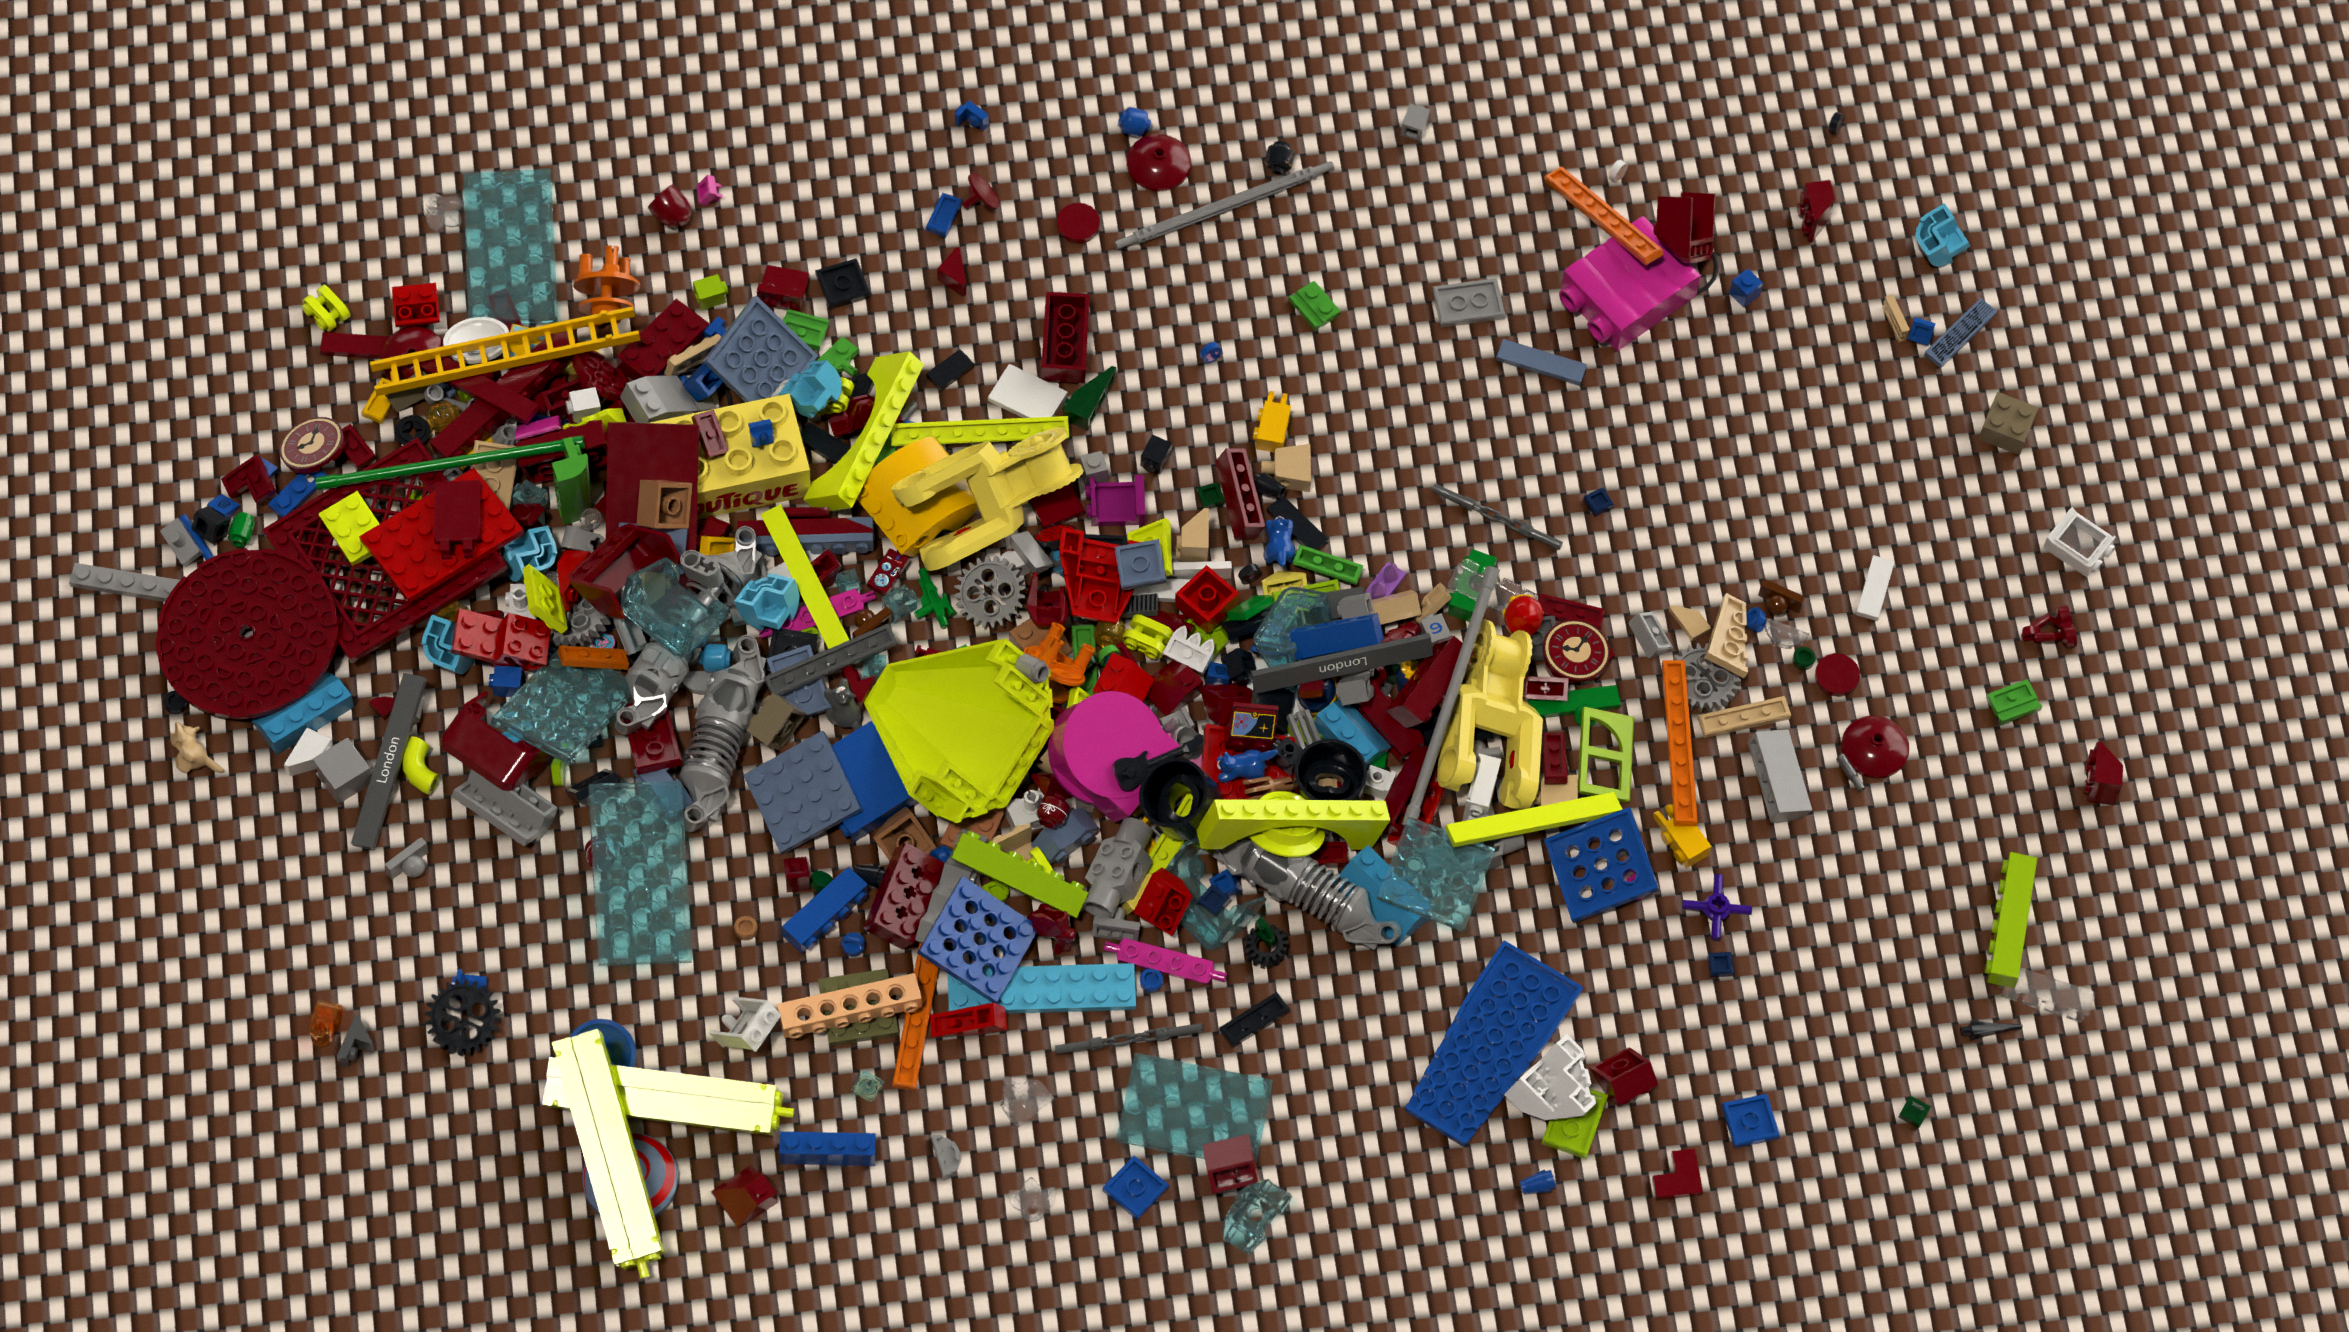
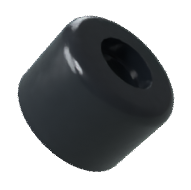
(1334, 760)
(1163, 788)

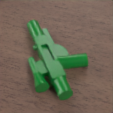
(931, 602)

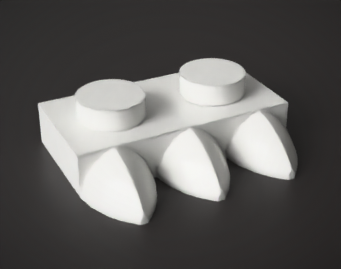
(1188, 650)

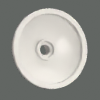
(475, 329)

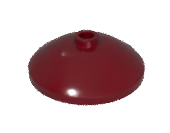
(1156, 171)
(406, 341)
(1872, 757)

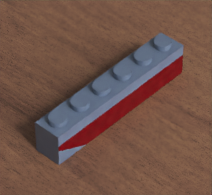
(819, 534)

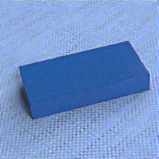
(944, 215)

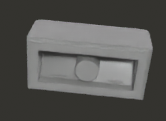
(1030, 552)
(1650, 634)

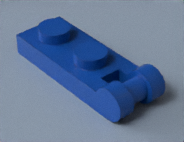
(295, 493)

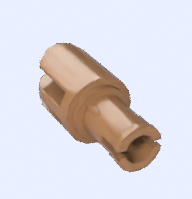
(1267, 786)

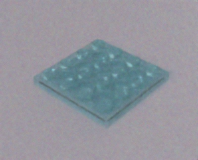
(1434, 876)

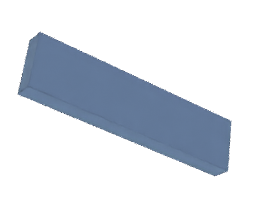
(1541, 362)

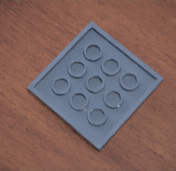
(758, 353)
(802, 792)

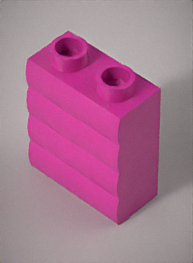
(1622, 293)

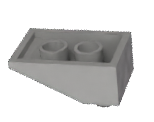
(657, 399)

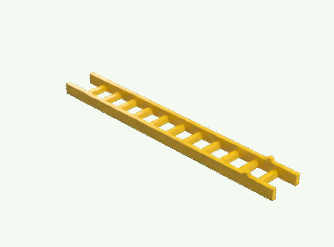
(503, 339)

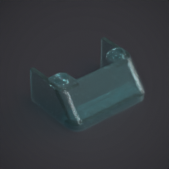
(1202, 925)

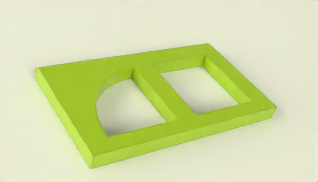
(1622, 728)

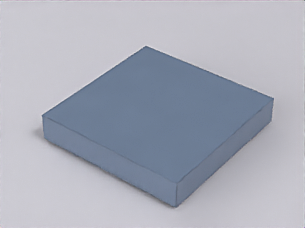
(1140, 564)

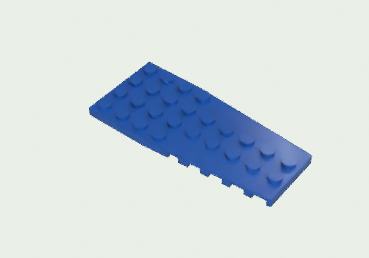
(1491, 1042)

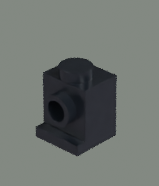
(210, 524)
(1239, 666)
(1287, 754)

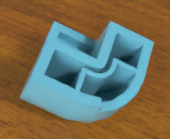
(1940, 236)
(813, 388)
(534, 548)
(768, 601)
(438, 643)

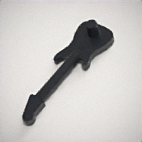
(1132, 771)

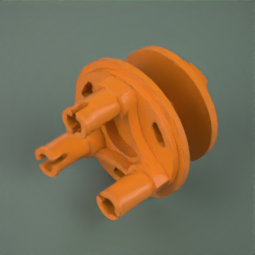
(609, 282)
(1062, 667)

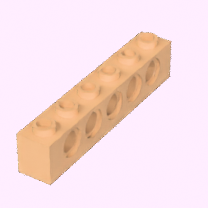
(858, 996)

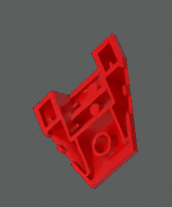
(1092, 569)

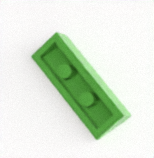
(1328, 564)

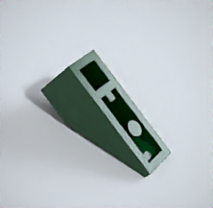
(1088, 399)

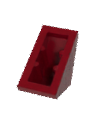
(952, 272)
(826, 568)
(796, 874)

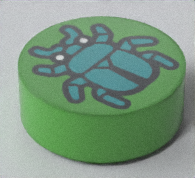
(1105, 653)

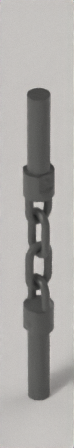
(1524, 529)
(1160, 1034)

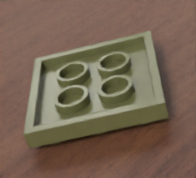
(858, 1032)

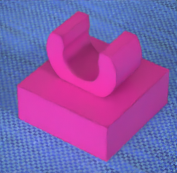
(707, 190)

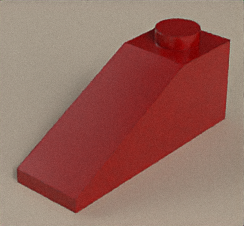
(969, 1021)

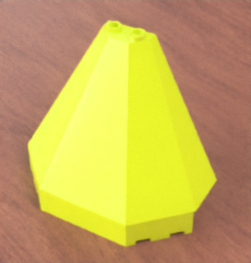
(961, 726)

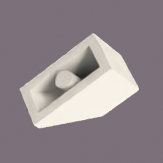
(583, 403)
(308, 747)

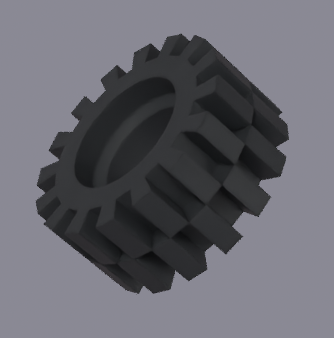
(1262, 958)

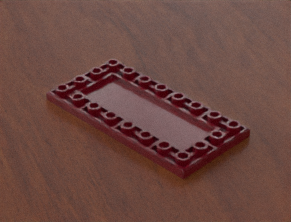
(650, 453)

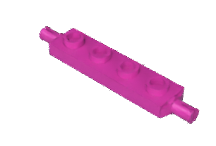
(844, 604)
(1165, 961)

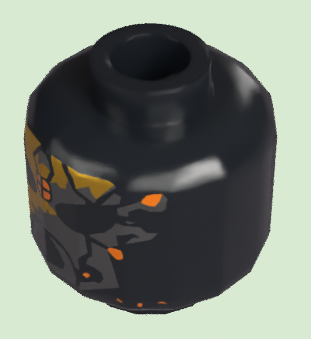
(1280, 157)

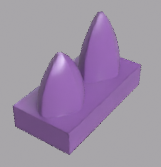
(1386, 581)

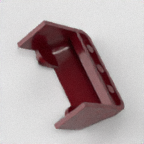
(1687, 225)
(619, 556)
(489, 751)

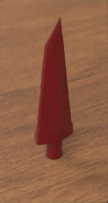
(1173, 620)

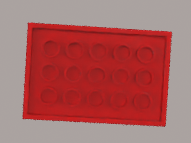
(407, 546)

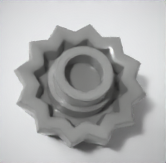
(505, 435)

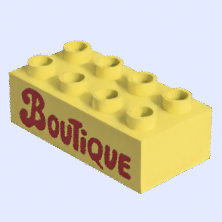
(749, 474)

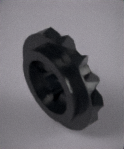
(403, 427)

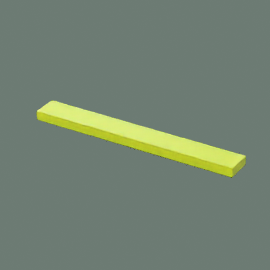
(975, 430)
(805, 576)
(1532, 819)

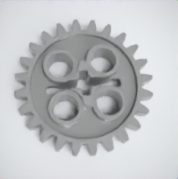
(978, 607)
(582, 624)
(1705, 679)

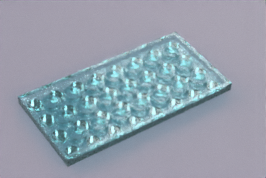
(510, 246)
(639, 873)

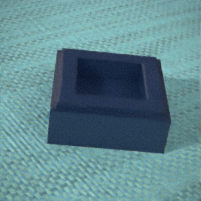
(1598, 501)
(1213, 900)
(1720, 964)

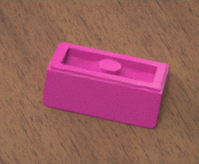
(538, 428)

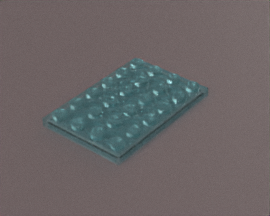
(563, 707)
(1187, 1105)

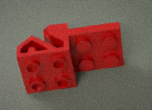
(501, 640)

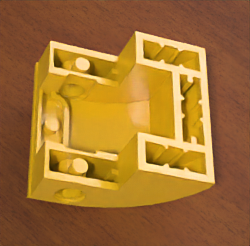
(919, 524)

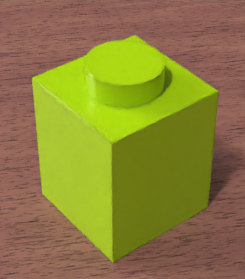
(710, 292)

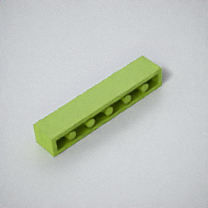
(1017, 874)
(2012, 919)

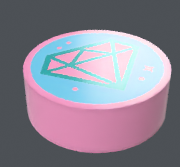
(605, 640)

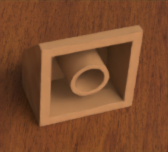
(664, 504)
(1030, 634)

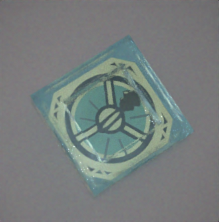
(868, 1086)

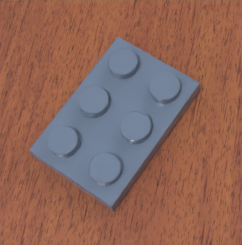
(809, 697)

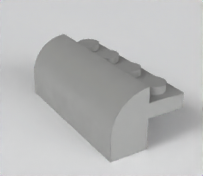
(516, 812)

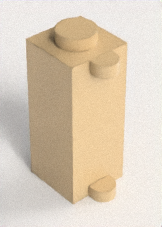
(1397, 606)

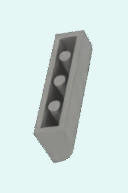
(1779, 775)

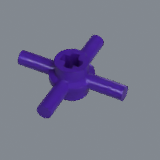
(1712, 912)

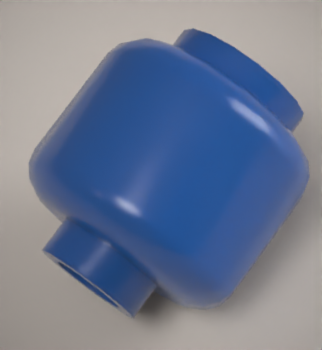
(1134, 122)

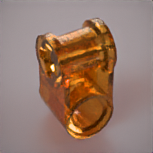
(324, 1022)

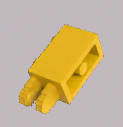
(1273, 424)
(1686, 841)

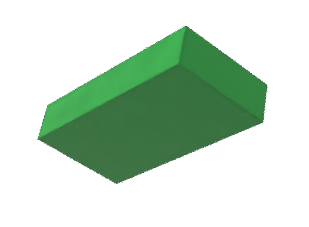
(1250, 607)

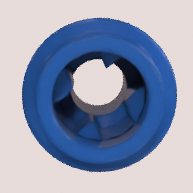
(1538, 1183)

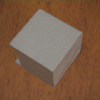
(342, 770)

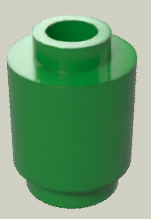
(241, 529)

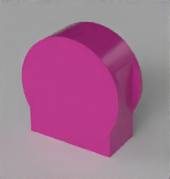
(1095, 735)

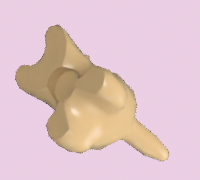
(191, 752)

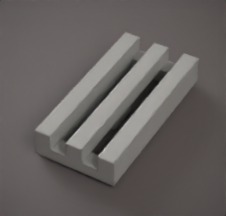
(1310, 724)

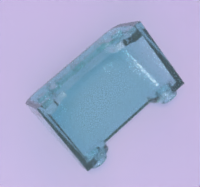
(668, 610)
(1291, 610)

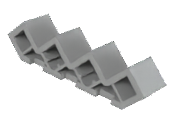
(1355, 686)
(950, 875)

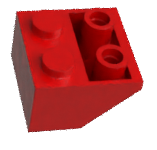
(415, 304)
(1164, 901)

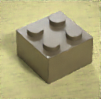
(2008, 423)
(776, 721)

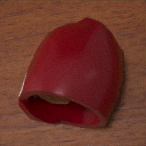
(671, 207)

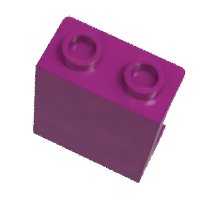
(1116, 502)

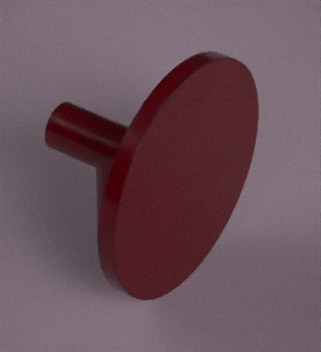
(980, 190)

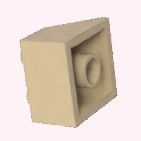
(1194, 539)

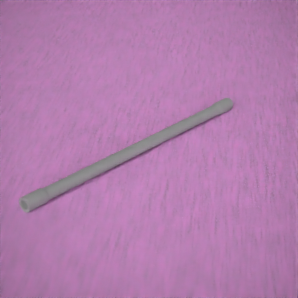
(1487, 586)

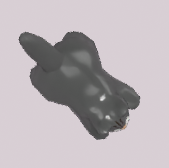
(844, 709)

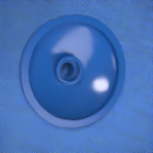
(617, 1040)

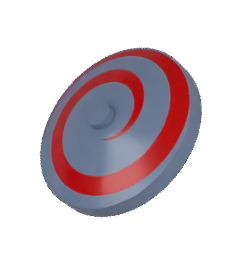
(657, 1169)

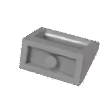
(630, 635)

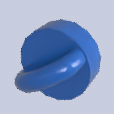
(1756, 619)
(941, 853)
(853, 944)

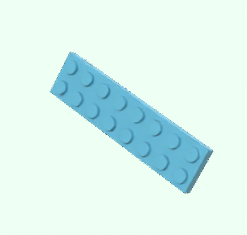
(1056, 989)

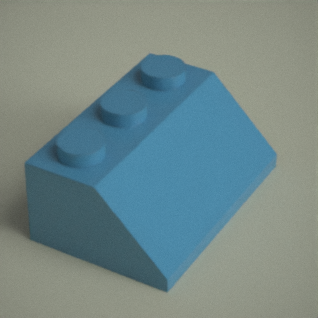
(1350, 726)

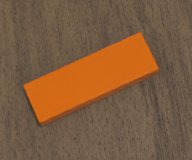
(593, 657)

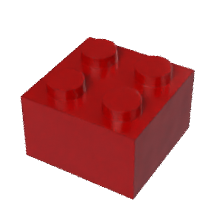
(1206, 599)

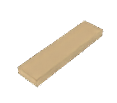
(1744, 717)

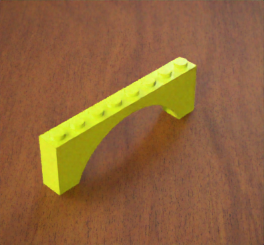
(893, 381)
(1232, 820)

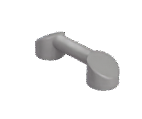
(434, 395)

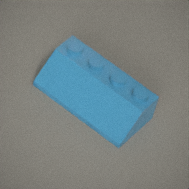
(314, 710)
(1368, 871)

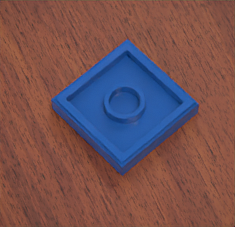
(1750, 1121)
(1135, 1187)

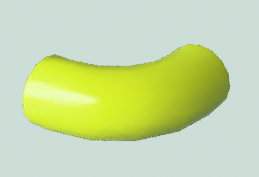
(415, 767)

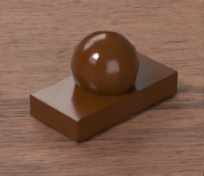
(1780, 598)
(867, 621)

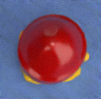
(1523, 614)

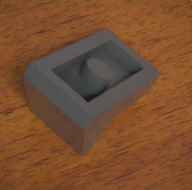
(355, 1038)

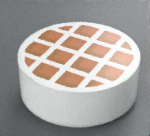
(1618, 170)

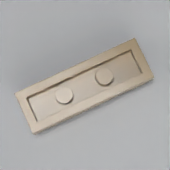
(691, 356)

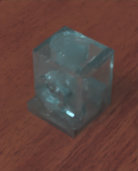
(536, 494)
(900, 596)

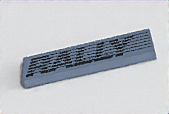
(1960, 333)

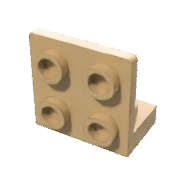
(1017, 841)

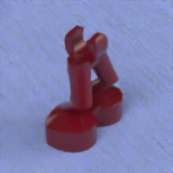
(2063, 622)

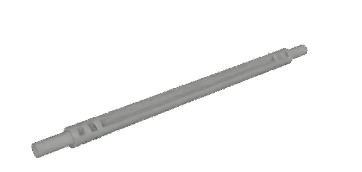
(1224, 205)

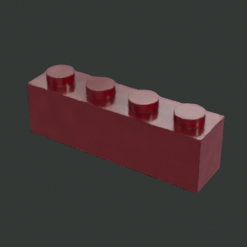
(1240, 494)
(1396, 735)
(1403, 788)

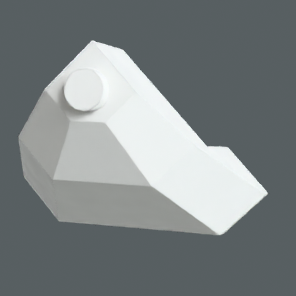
(1555, 1084)

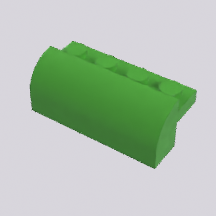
(572, 483)

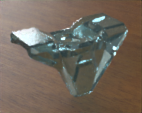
(1243, 1231)

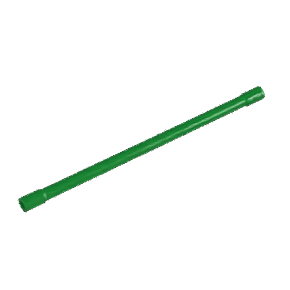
(335, 480)

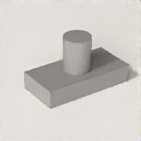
(181, 542)
(1116, 927)

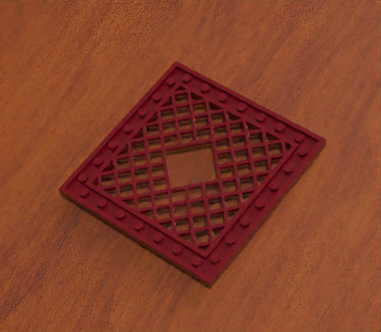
(359, 643)

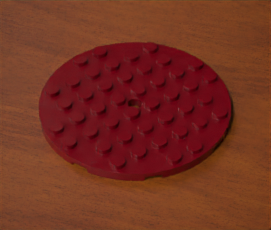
(256, 674)

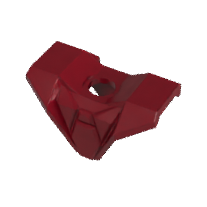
(854, 417)
(1046, 615)

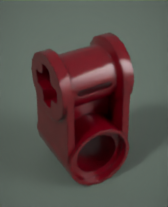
(714, 527)

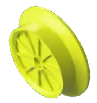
(1291, 840)

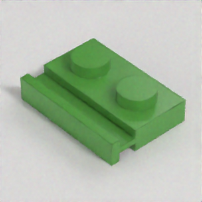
(1314, 305)
(807, 327)
(2014, 702)

